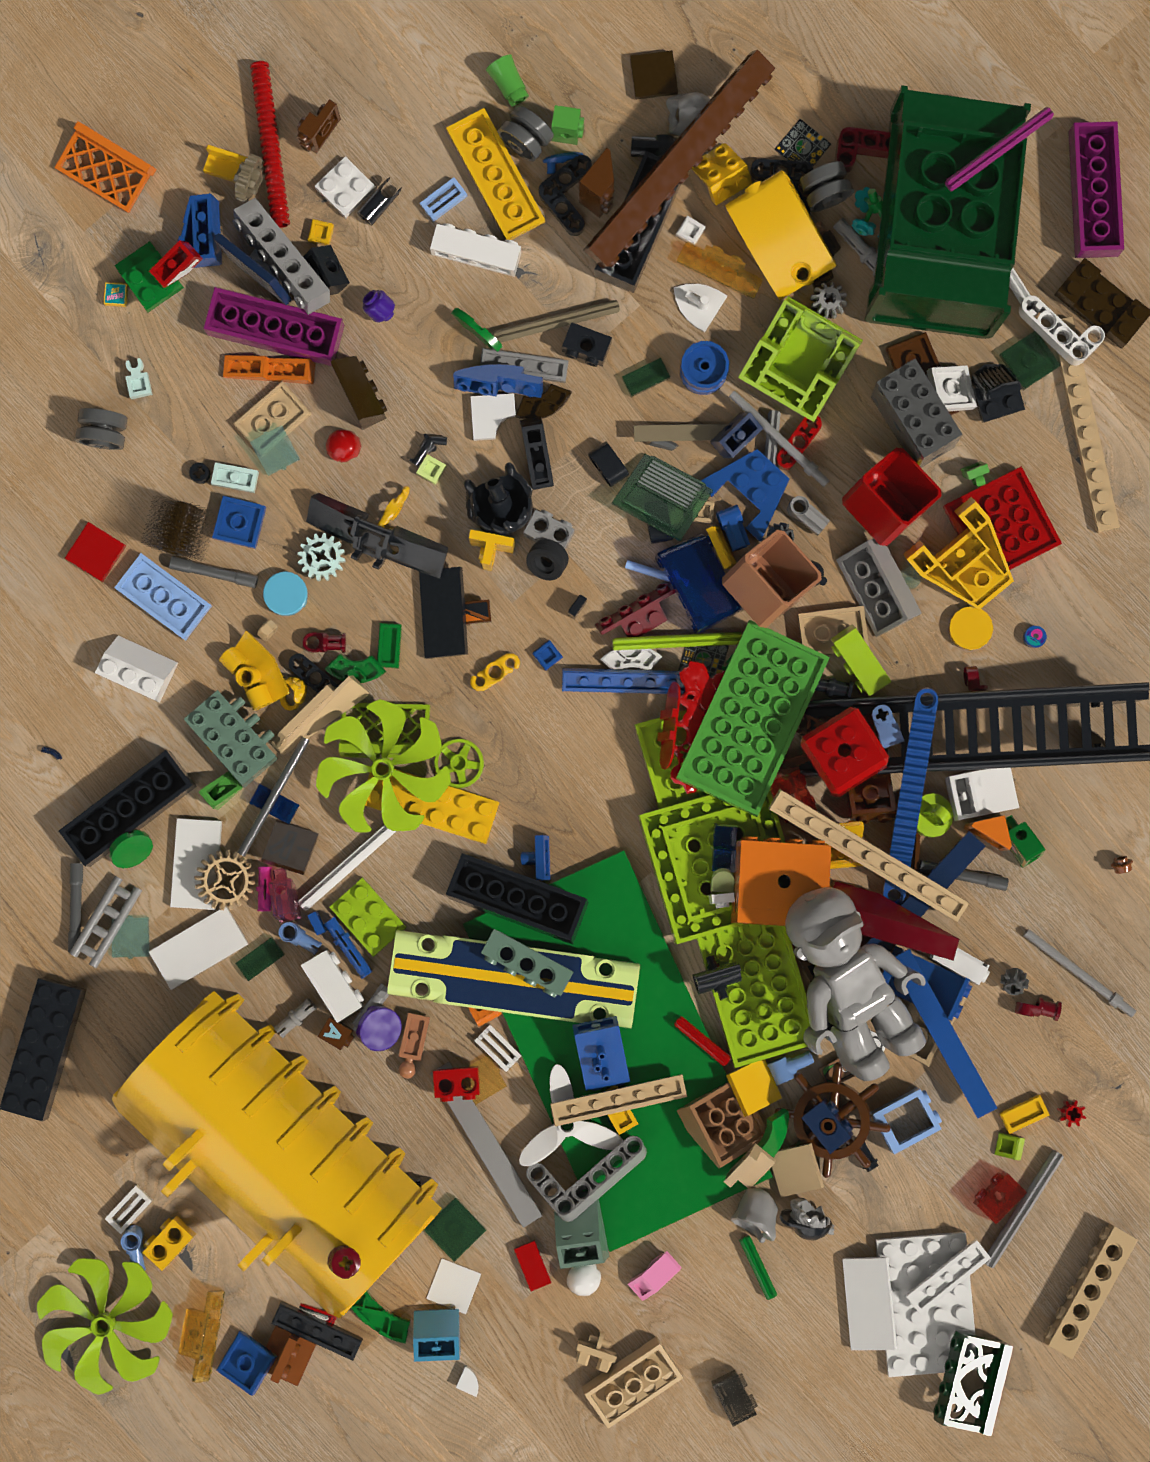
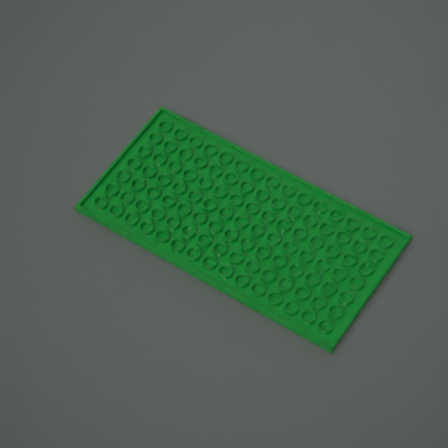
(676, 1172)

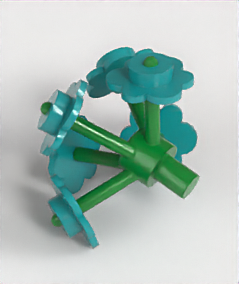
(869, 203)

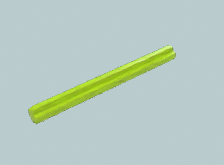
(673, 641)

